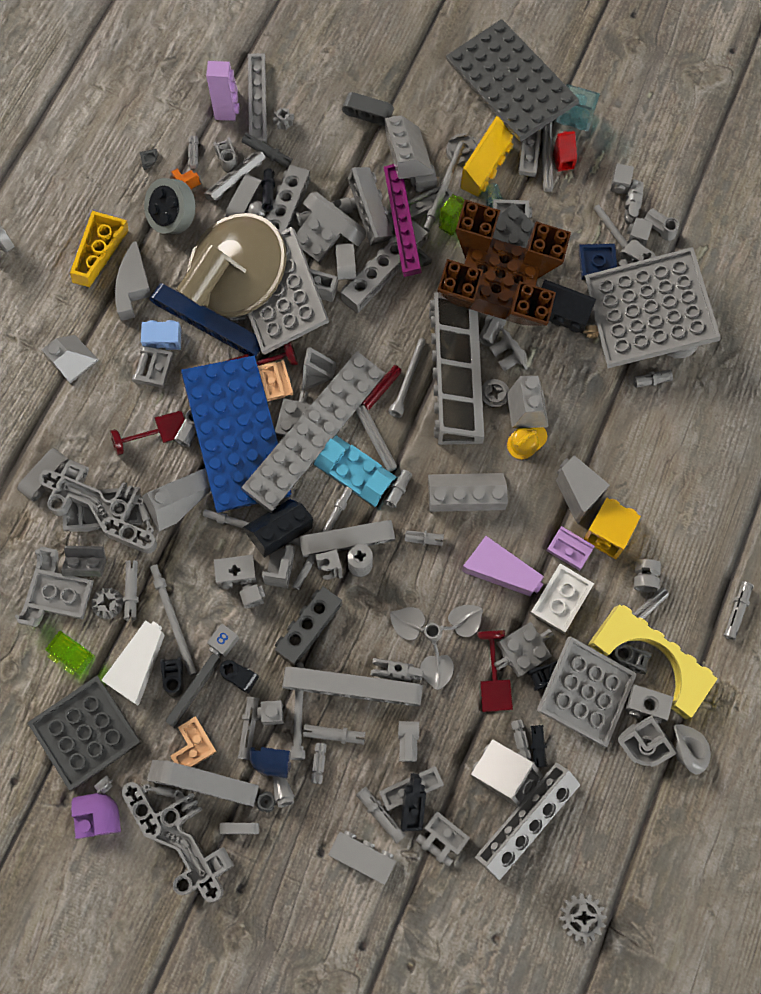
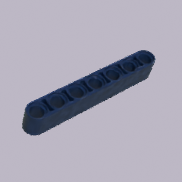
(205, 320)

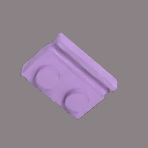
(570, 548)

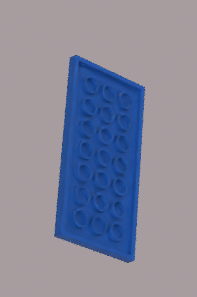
(230, 426)

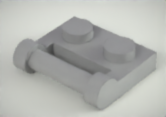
(158, 367)

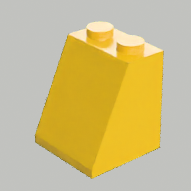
(612, 528)

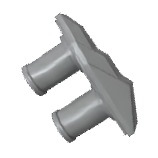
(518, 356)

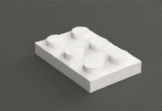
(562, 598)

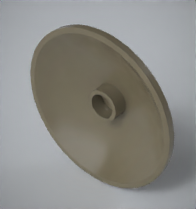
(235, 265)

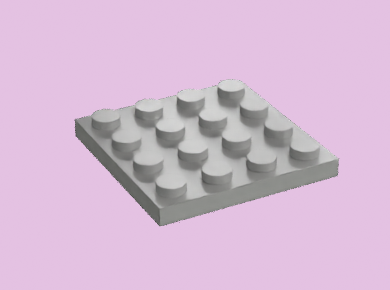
(587, 692)

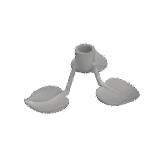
(410, 620)

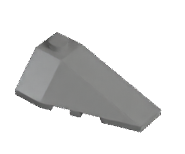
(174, 500)

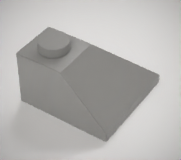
(69, 357)

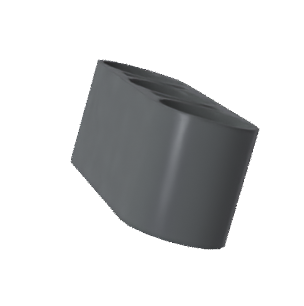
(367, 108)

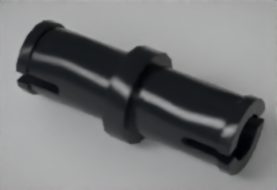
(538, 746)

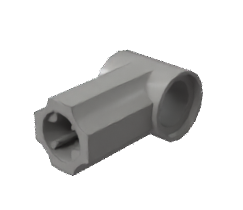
(661, 223)
(490, 330)
(187, 431)
(408, 734)

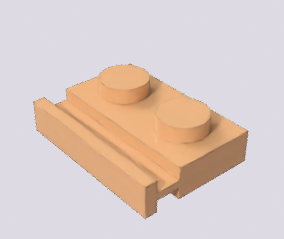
(275, 380)

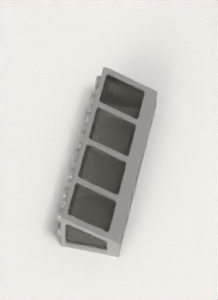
(457, 373)

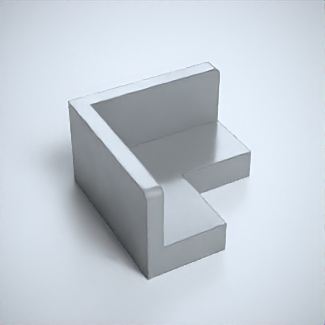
(279, 567)

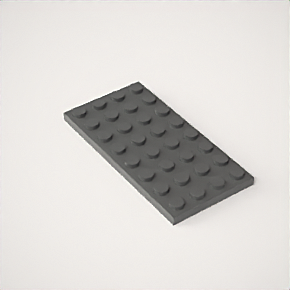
(512, 80)

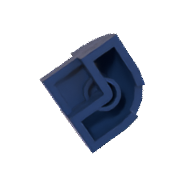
(271, 761)

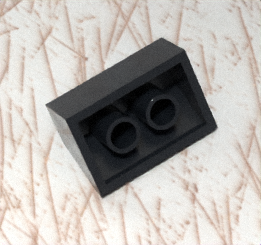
(569, 307)
(279, 527)

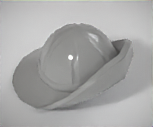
(692, 749)

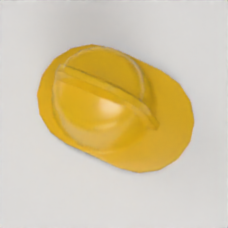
(526, 442)

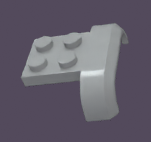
(325, 227)
(53, 592)

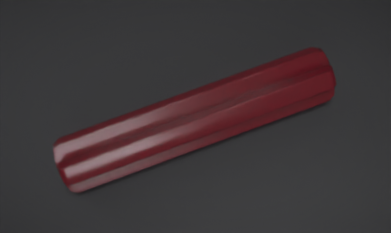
(382, 386)

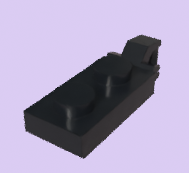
(413, 805)

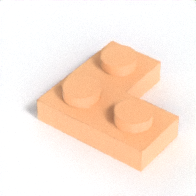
(198, 746)

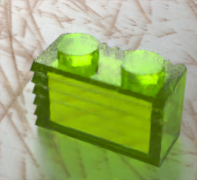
(450, 214)
(69, 652)

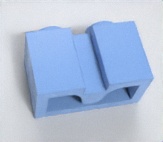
(161, 334)

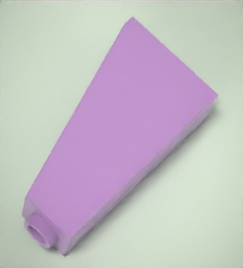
(502, 568)

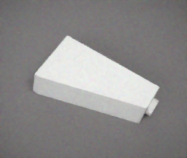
(134, 665)

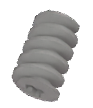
(360, 553)

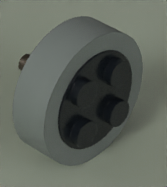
(169, 206)

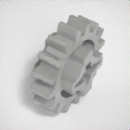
(583, 928)

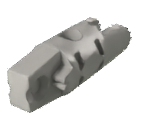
(633, 201)
(406, 670)

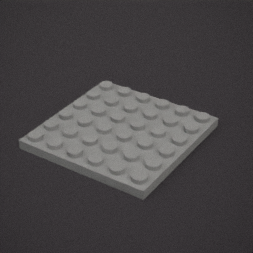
(652, 308)

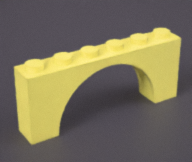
(691, 679)

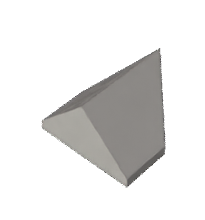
(316, 369)

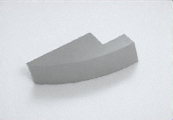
(131, 282)

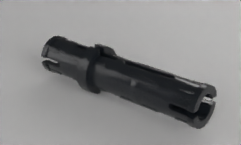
(268, 185)

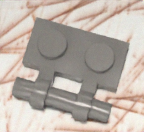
(446, 833)

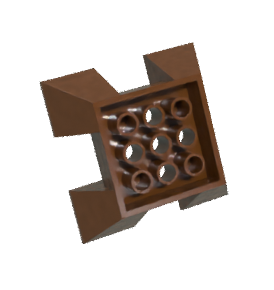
(501, 275)

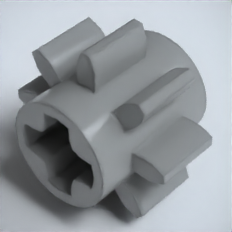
(283, 118)

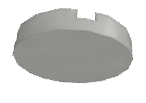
(470, 145)

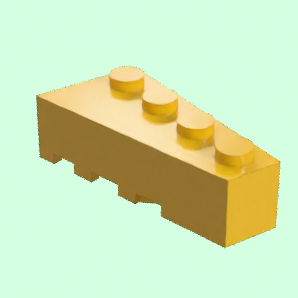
(97, 246)

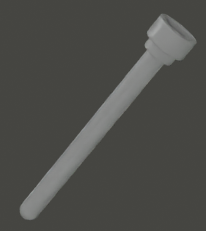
(397, 408)
(297, 751)

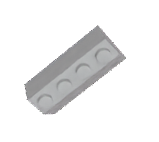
(407, 148)
(369, 205)
(467, 492)

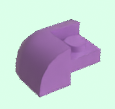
(95, 815)

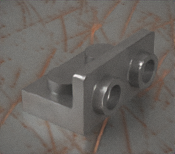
(84, 561)

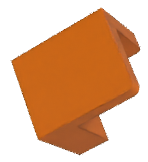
(190, 178)

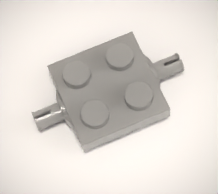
(290, 413)
(524, 649)

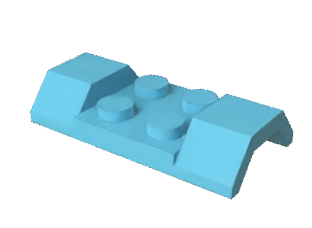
(354, 470)

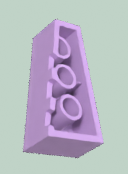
(222, 90)

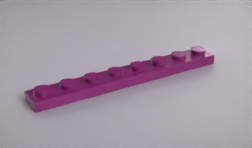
(402, 222)

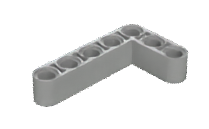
(202, 782)

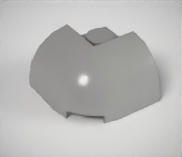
(647, 743)

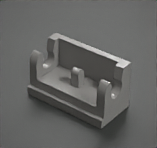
(329, 561)

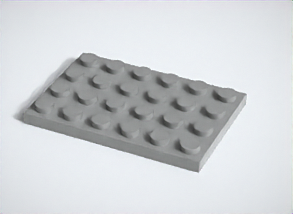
(294, 305)

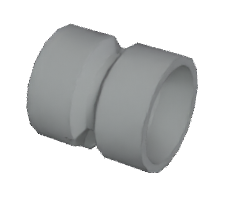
(647, 573)

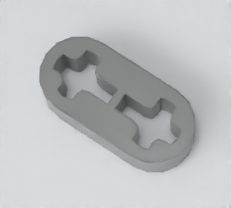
(239, 828)

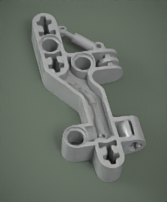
(70, 489)
(200, 868)

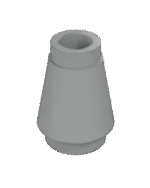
(282, 792)

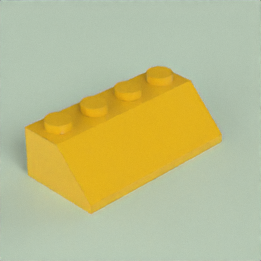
(486, 158)

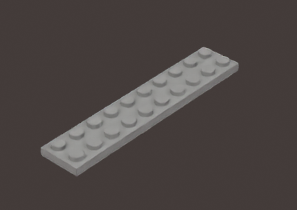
(312, 432)

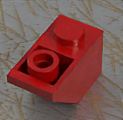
(565, 151)

